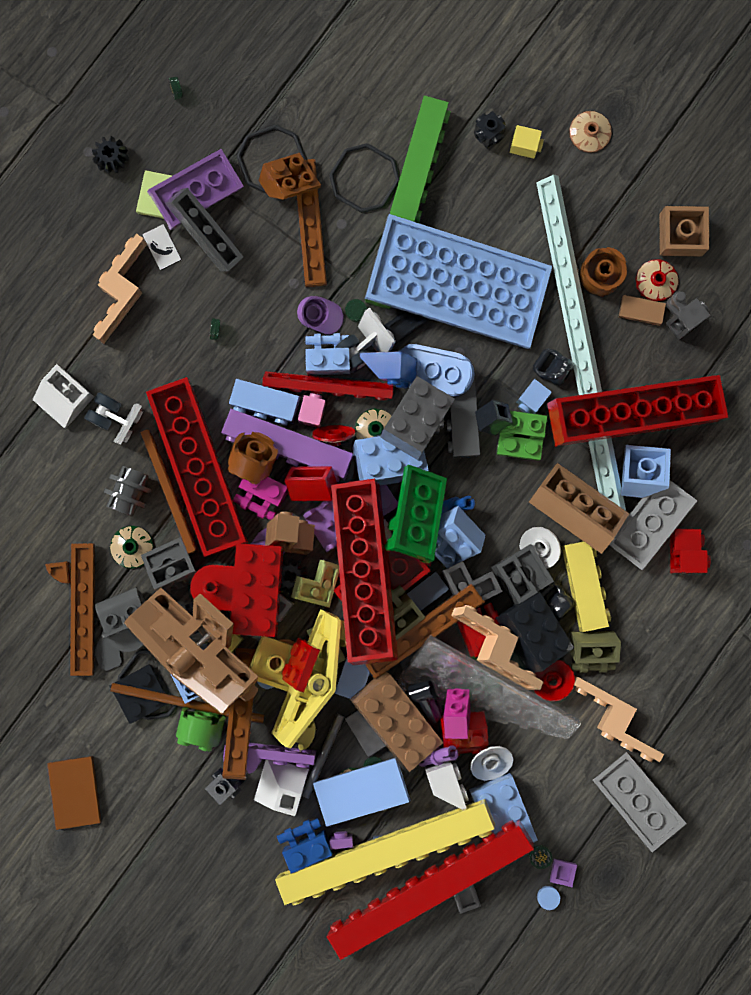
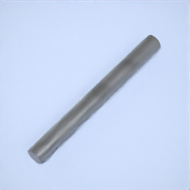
(322, 755)

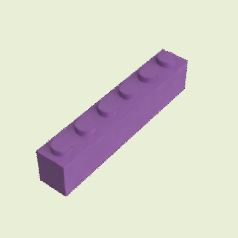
(290, 445)

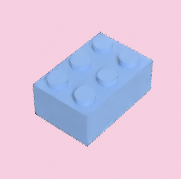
(383, 461)
(503, 803)

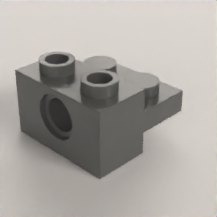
(169, 566)
(513, 578)

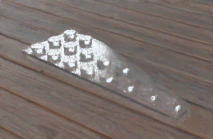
(489, 691)

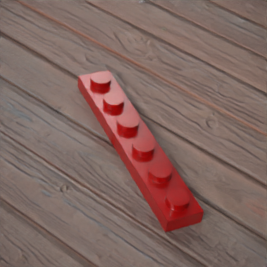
(336, 386)

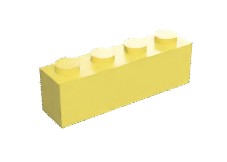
(585, 586)

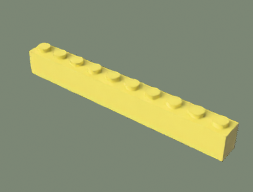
(386, 851)

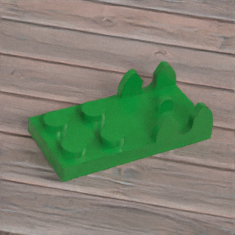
(417, 514)

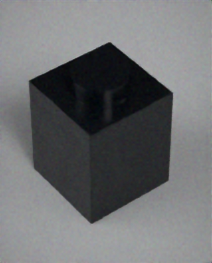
(493, 417)

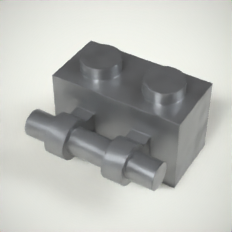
(685, 316)

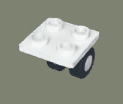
(375, 335)
(103, 410)

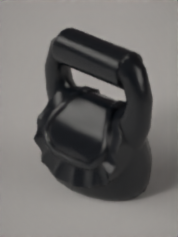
(558, 369)
(560, 603)

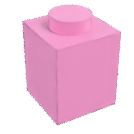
(312, 410)

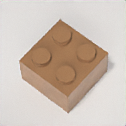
(684, 231)

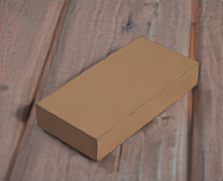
(642, 310)

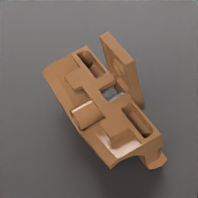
(209, 673)

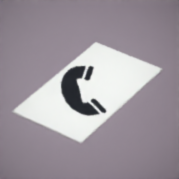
(161, 246)

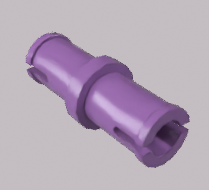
(440, 756)

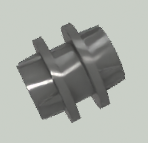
(127, 491)

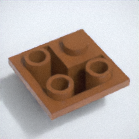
(287, 177)

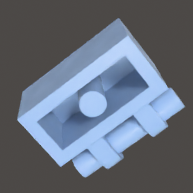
(327, 360)

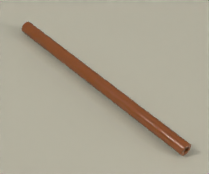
(174, 700)

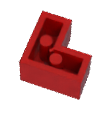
(687, 553)

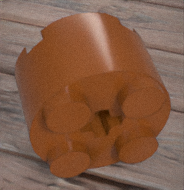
(596, 261)
(252, 457)

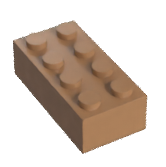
(579, 508)
(396, 721)

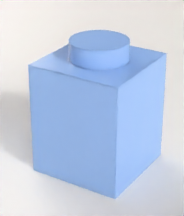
(533, 397)

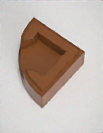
(59, 571)

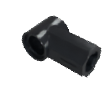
(424, 696)

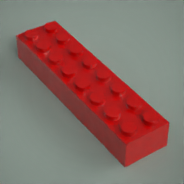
(637, 410)
(196, 467)
(364, 572)

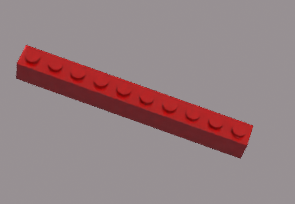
(430, 889)

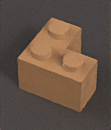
(290, 533)

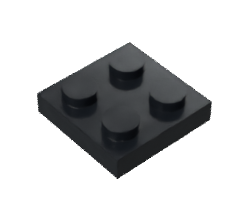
(135, 707)

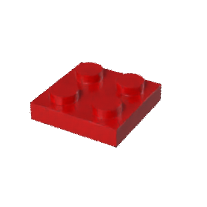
(300, 665)

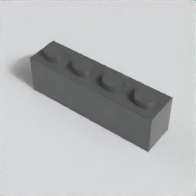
(204, 229)
(463, 425)

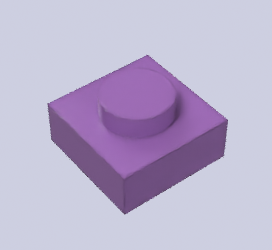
(341, 840)

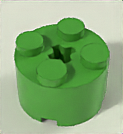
(200, 729)

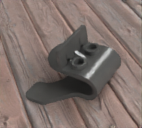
(115, 633)

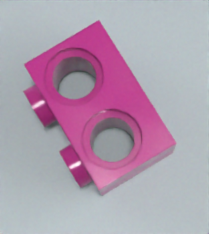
(457, 713)

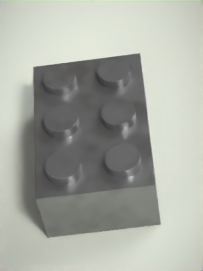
(417, 417)

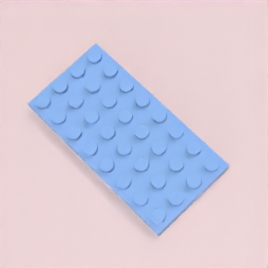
(458, 281)

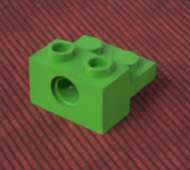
(524, 425)

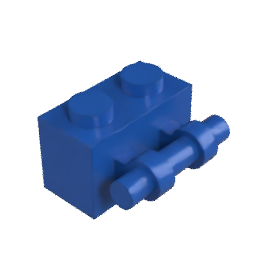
(308, 850)

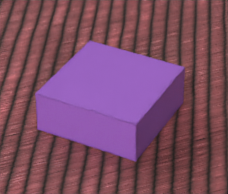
(563, 872)

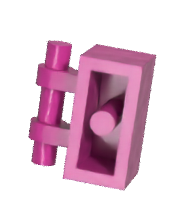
(267, 490)

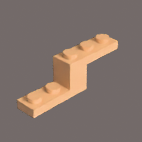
(119, 288)
(497, 647)
(616, 720)

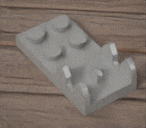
(652, 524)
(639, 802)

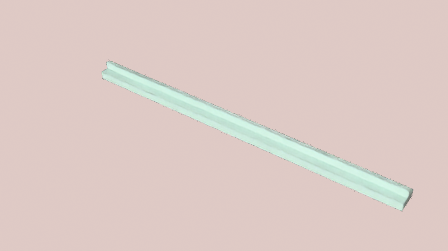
(577, 327)

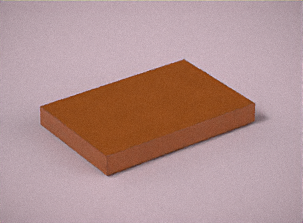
(74, 792)

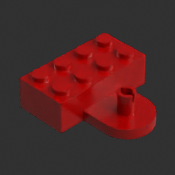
(246, 589)

